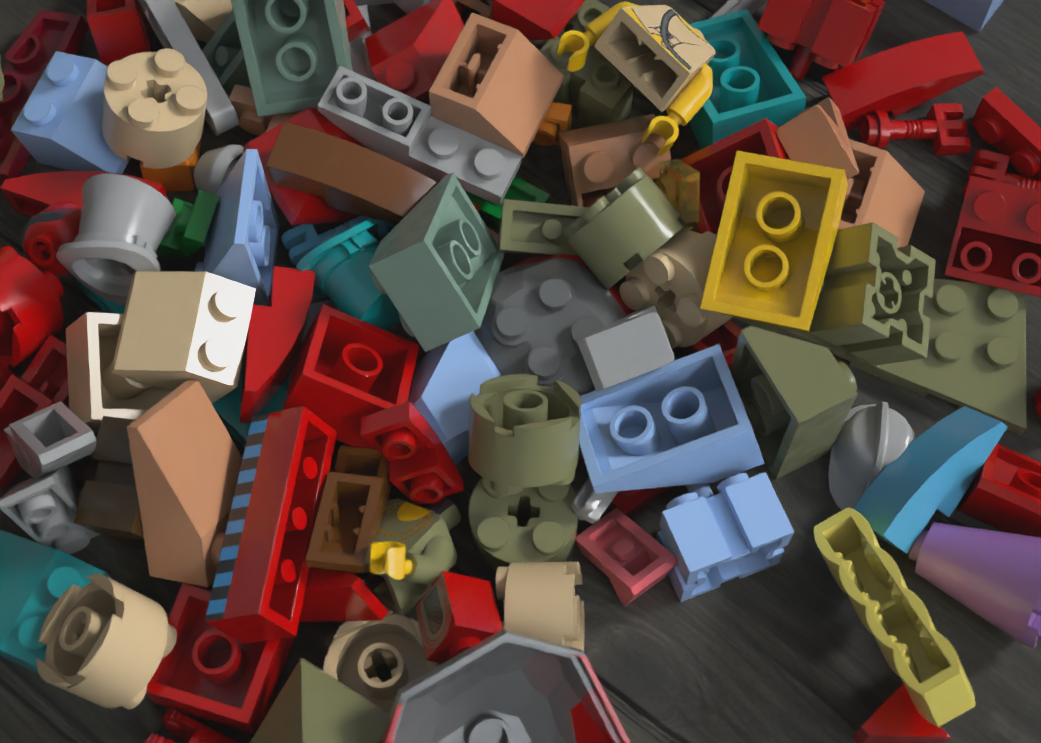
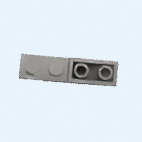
(409, 135)

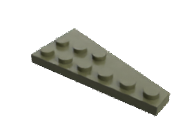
(972, 351)

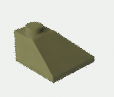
(321, 710)

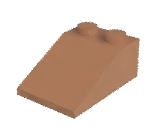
(184, 484)

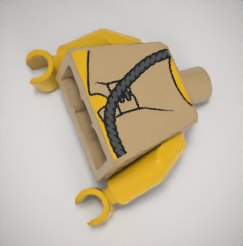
(656, 55)

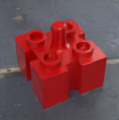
(825, 30)

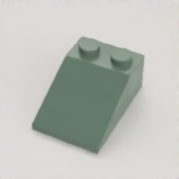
(291, 50)
(438, 266)

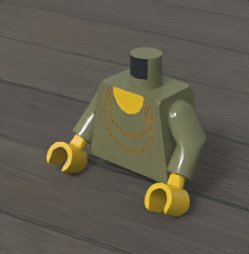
(410, 552)

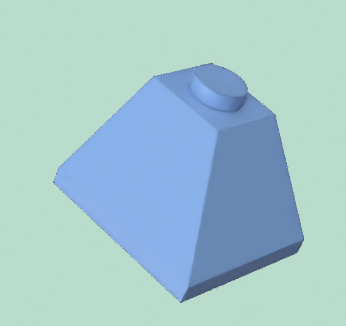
(444, 387)

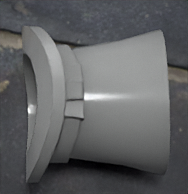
(116, 234)

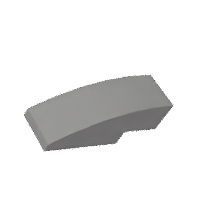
(49, 440)

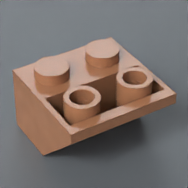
(495, 85)
(606, 154)
(881, 194)

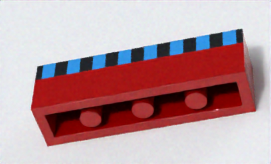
(270, 526)

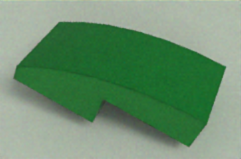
(189, 228)

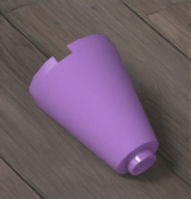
(987, 573)

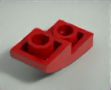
(415, 453)

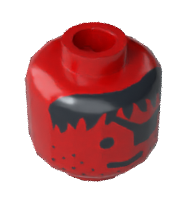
(47, 232)

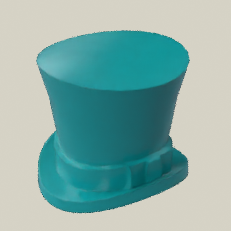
(346, 278)

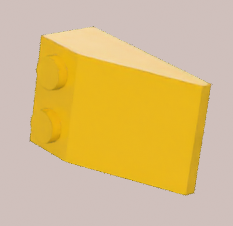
(774, 240)

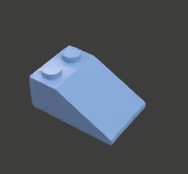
(243, 229)
(668, 427)

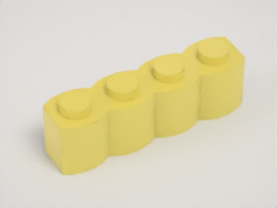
(895, 617)

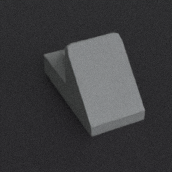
(626, 348)

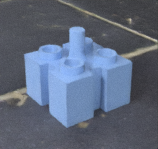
(723, 533)

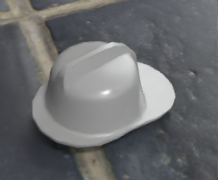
(864, 447)

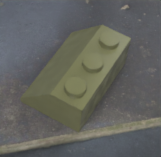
(791, 396)

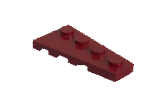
(26, 64)

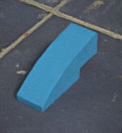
(929, 476)

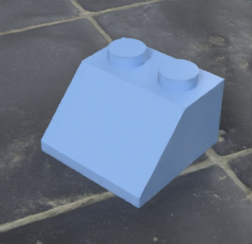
(65, 117)

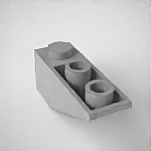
(48, 510)

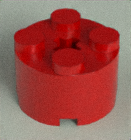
(27, 307)

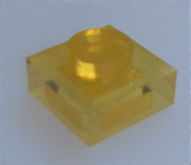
(681, 187)

